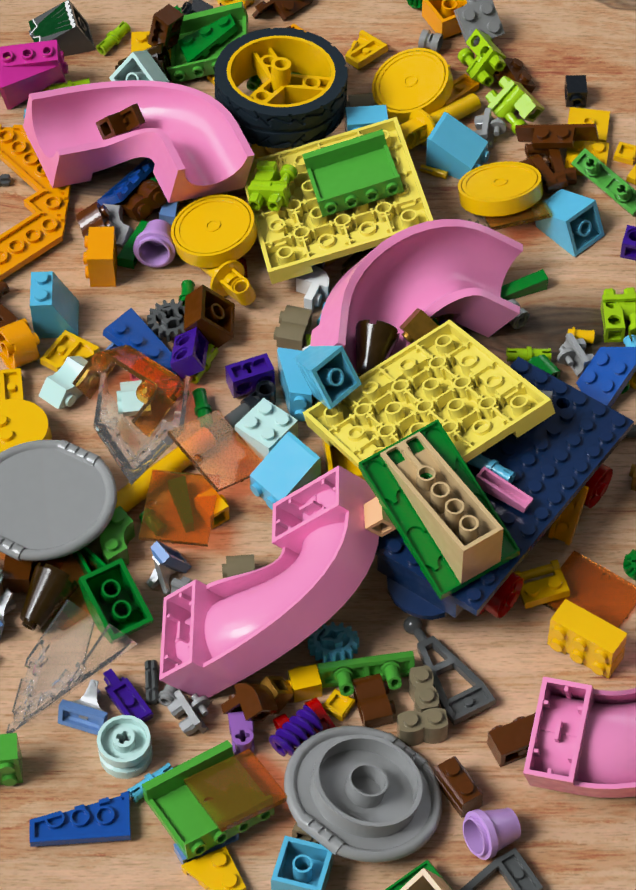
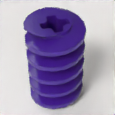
(295, 731)

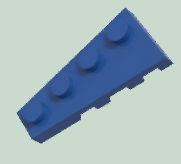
(127, 183)
(133, 331)
(92, 823)

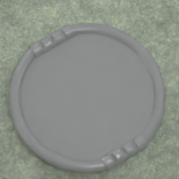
(52, 499)
(363, 794)

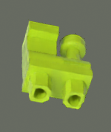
(487, 60)
(513, 98)
(266, 187)
(616, 309)

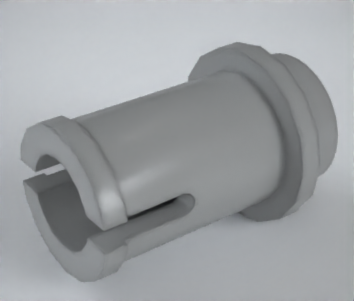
(166, 696)

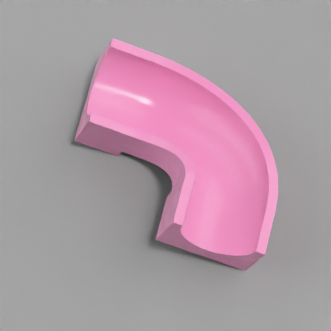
(185, 133)
(430, 267)
(250, 619)
(583, 740)

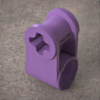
(241, 732)

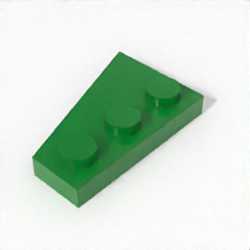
(201, 41)

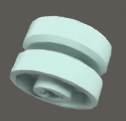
(124, 746)

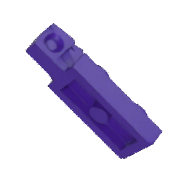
(126, 697)

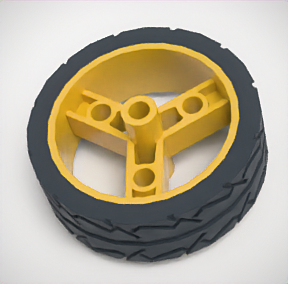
(267, 113)

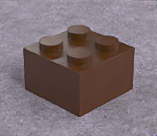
(210, 314)

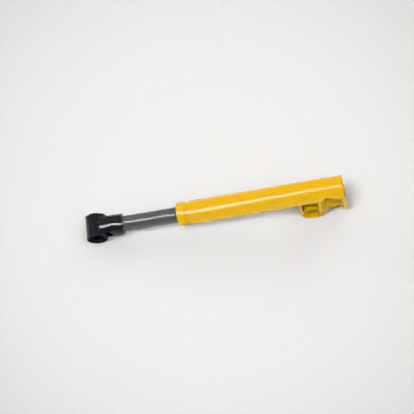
(177, 461)

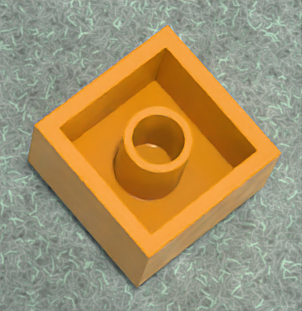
(441, 15)
(101, 257)

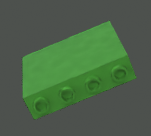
(205, 66)
(352, 173)
(181, 811)

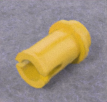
(587, 335)

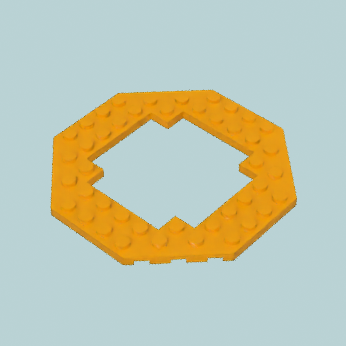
(49, 205)

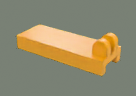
(462, 87)
(567, 522)

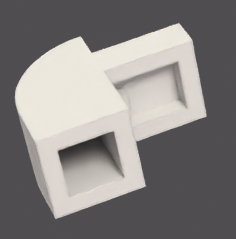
(315, 287)

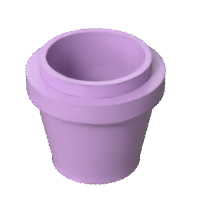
(155, 245)
(490, 831)

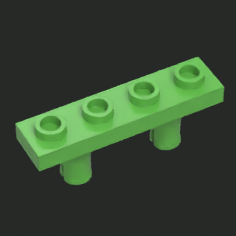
(606, 180)
(390, 667)

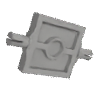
(480, 16)

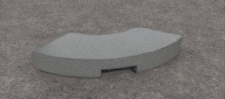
(122, 231)

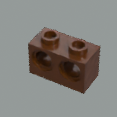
(166, 27)

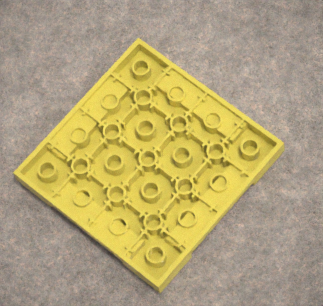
(302, 238)
(432, 379)

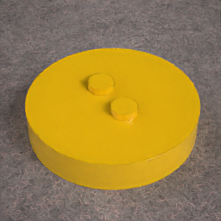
(411, 82)
(500, 188)
(214, 230)
(21, 423)

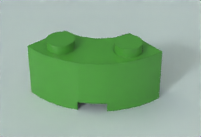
(117, 536)

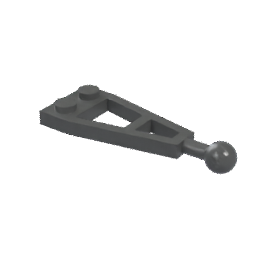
(465, 703)
(513, 870)

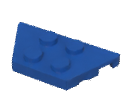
(608, 373)

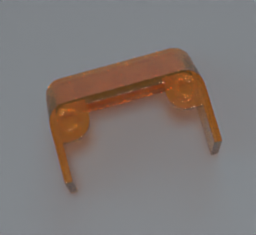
(157, 390)

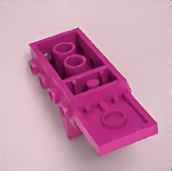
(30, 73)

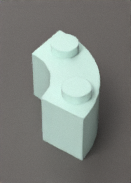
(59, 388)
(127, 400)

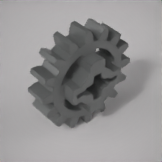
(169, 317)

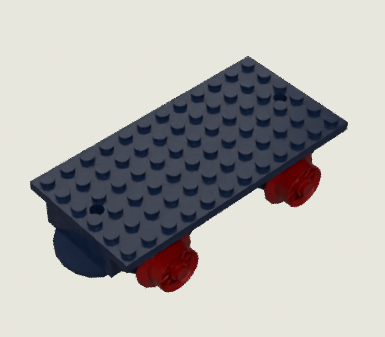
(550, 467)

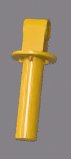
(421, 123)
(230, 280)

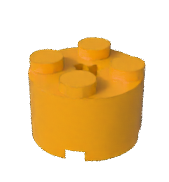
(18, 344)

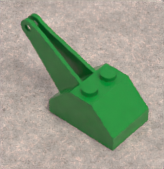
(111, 594)

